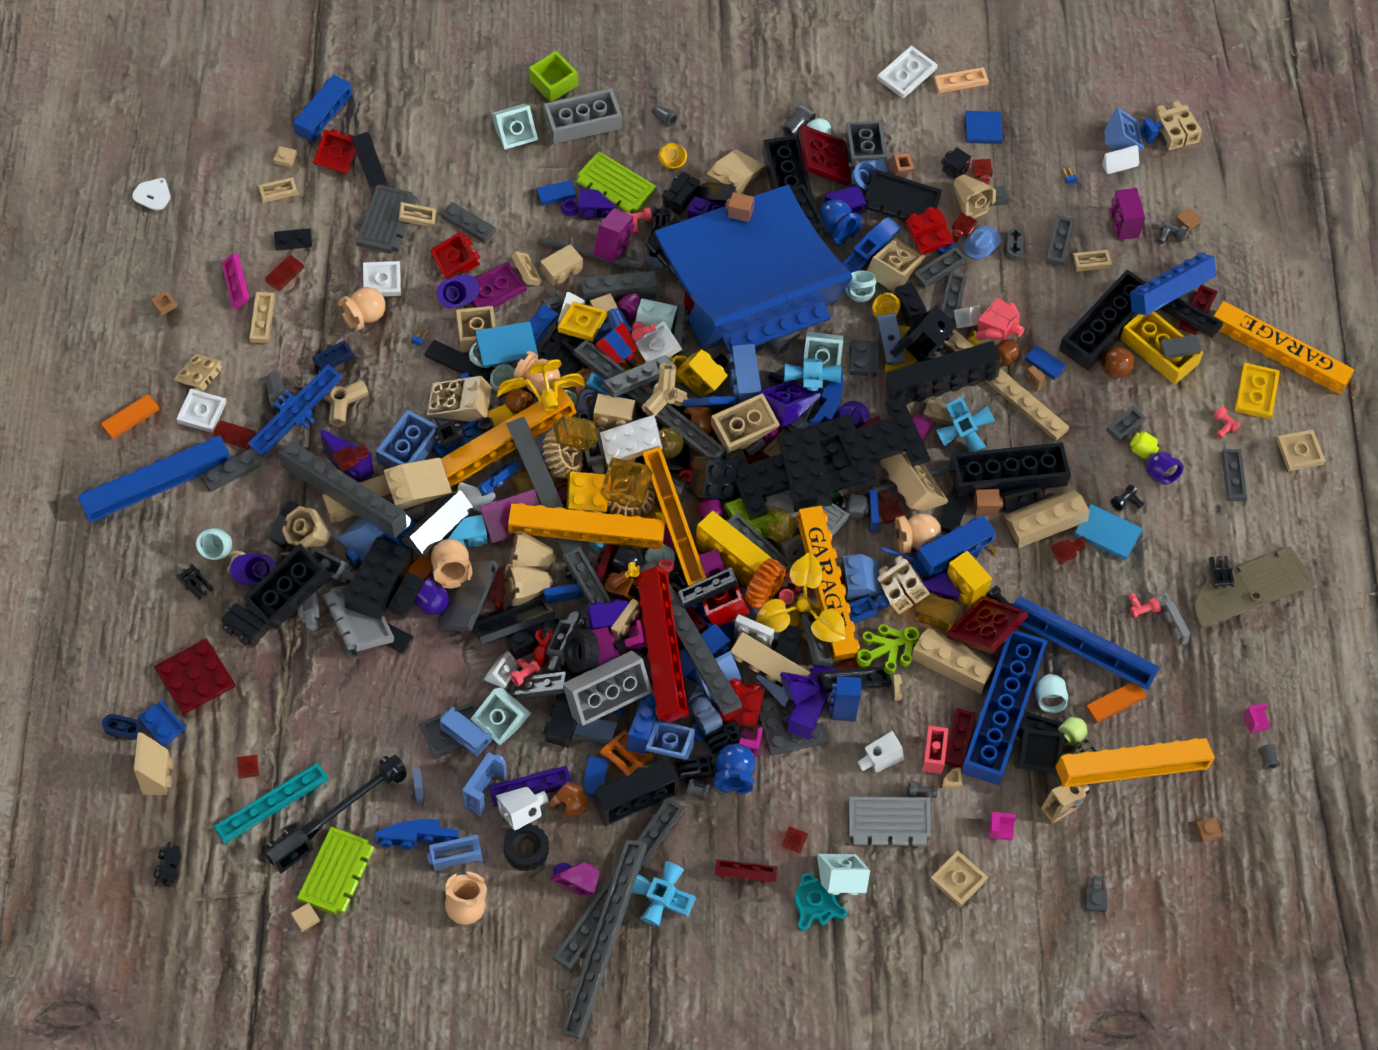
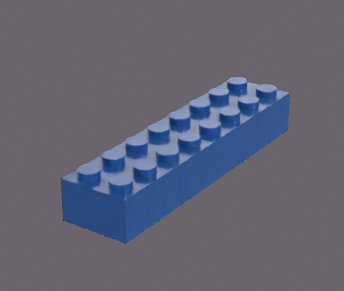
(1004, 707)

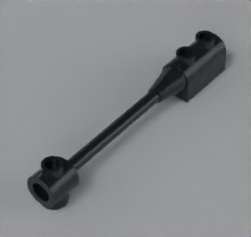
(296, 842)

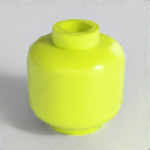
(1144, 444)

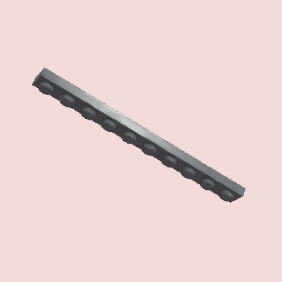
(668, 416)
(700, 654)
(585, 929)
(604, 939)

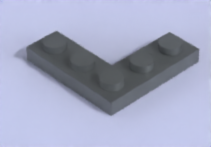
(781, 741)

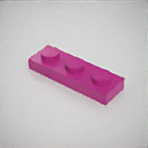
(235, 280)

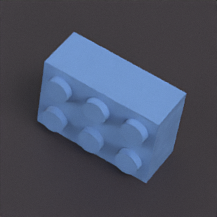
(744, 372)
(408, 441)

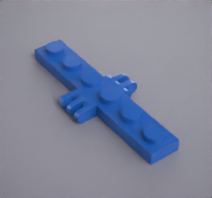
(295, 410)

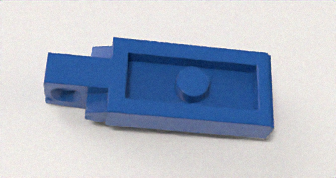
(497, 478)

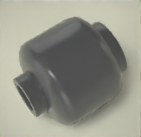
(856, 506)

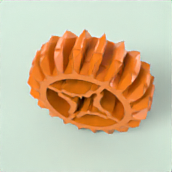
(765, 583)

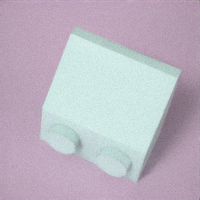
(515, 126)
(656, 312)
(824, 347)
(500, 715)
(843, 873)

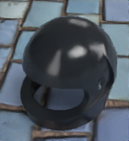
(623, 556)

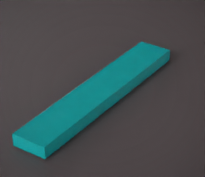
(271, 803)

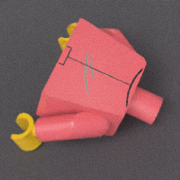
(998, 322)

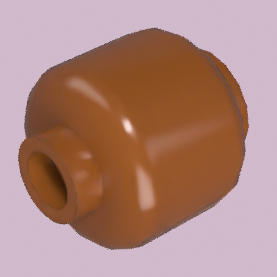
(1008, 351)
(518, 400)

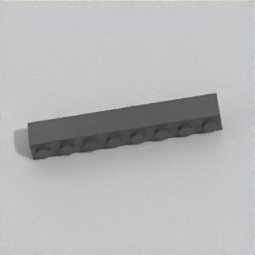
(343, 489)

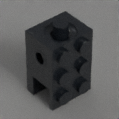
(933, 329)

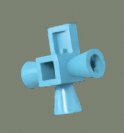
(812, 373)
(965, 424)
(663, 894)

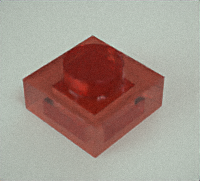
(248, 766)
(794, 839)

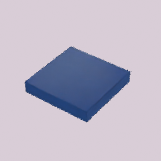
(983, 127)
(710, 401)

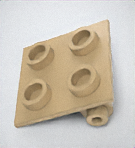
(199, 372)

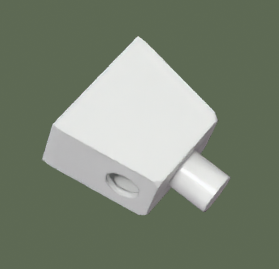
(882, 753)
(521, 806)

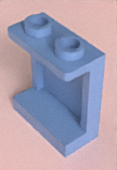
(473, 793)

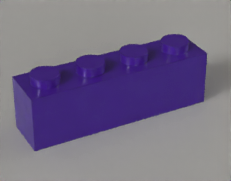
(807, 713)

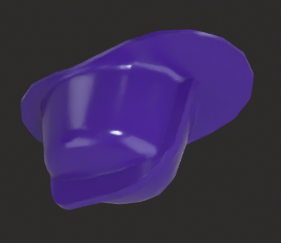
(458, 291)
(858, 412)
(251, 568)

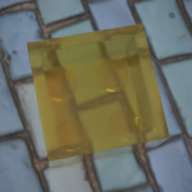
(626, 482)

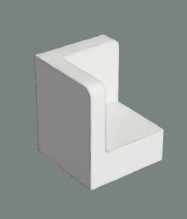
(967, 316)

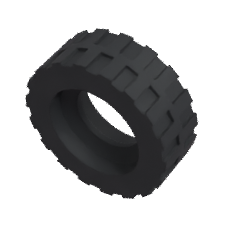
(581, 650)
(526, 862)

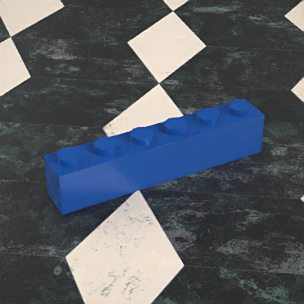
(1172, 284)

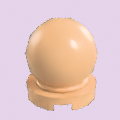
(363, 307)
(522, 371)
(916, 531)
(451, 563)
(465, 898)

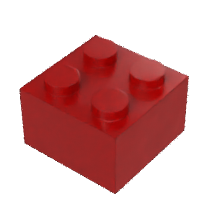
(726, 606)

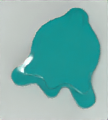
(815, 903)

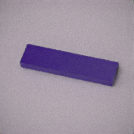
(543, 781)

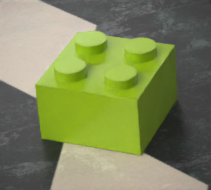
(553, 76)

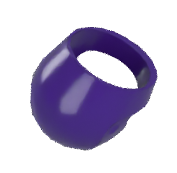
(1159, 463)
(431, 598)

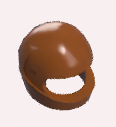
(1117, 362)
(700, 417)
(574, 798)

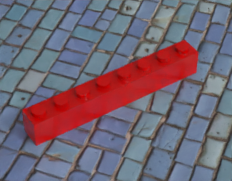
(662, 645)

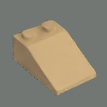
(735, 169)
(895, 264)
(744, 423)
(417, 482)
(152, 766)

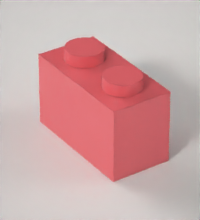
(935, 749)

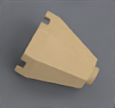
(973, 195)
(306, 527)
(531, 552)
(525, 583)

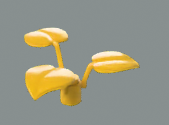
(548, 396)
(805, 573)

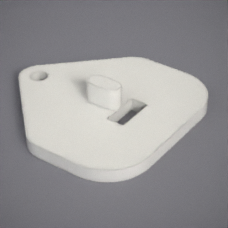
(156, 190)

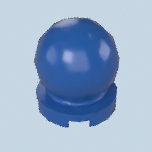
(840, 220)
(734, 768)

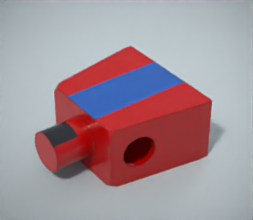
(619, 346)

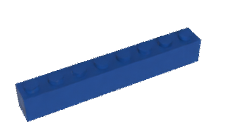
(153, 479)
(1087, 644)

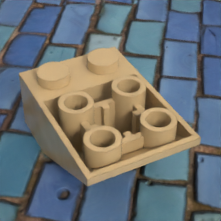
(460, 399)

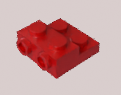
(335, 151)
(928, 230)
(455, 255)
(751, 700)

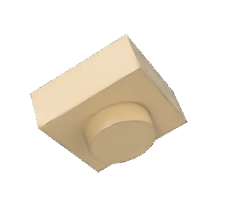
(285, 157)

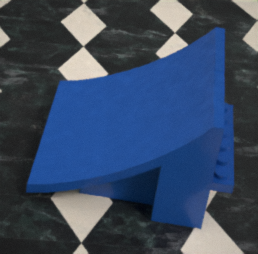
(754, 275)

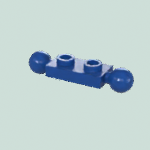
(867, 608)

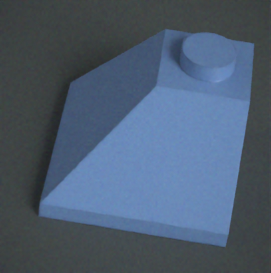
(1123, 131)
(360, 536)

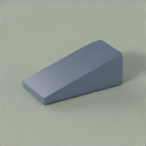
(777, 691)
(597, 730)

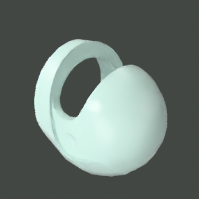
(861, 286)
(215, 544)
(1051, 687)

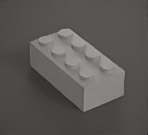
(582, 116)
(607, 688)

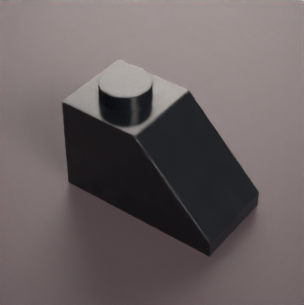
(276, 533)

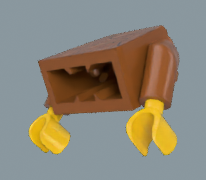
(622, 585)

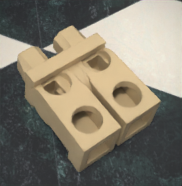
(1178, 125)
(897, 579)

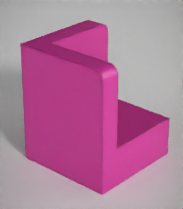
(636, 636)
(1256, 718)
(752, 740)
(1001, 826)

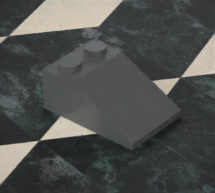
(865, 141)

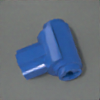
(613, 319)

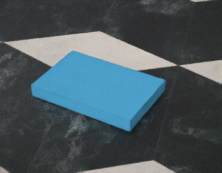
(505, 343)
(1109, 532)

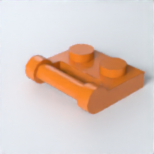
(619, 744)

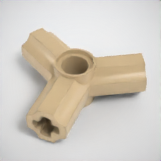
(664, 391)
(338, 407)

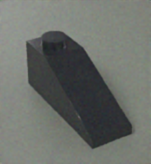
(524, 641)
(789, 644)

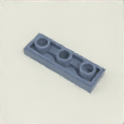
(890, 337)

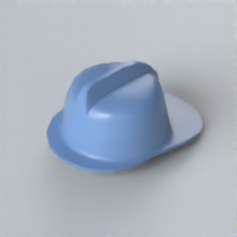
(863, 171)
(982, 242)

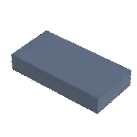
(418, 785)

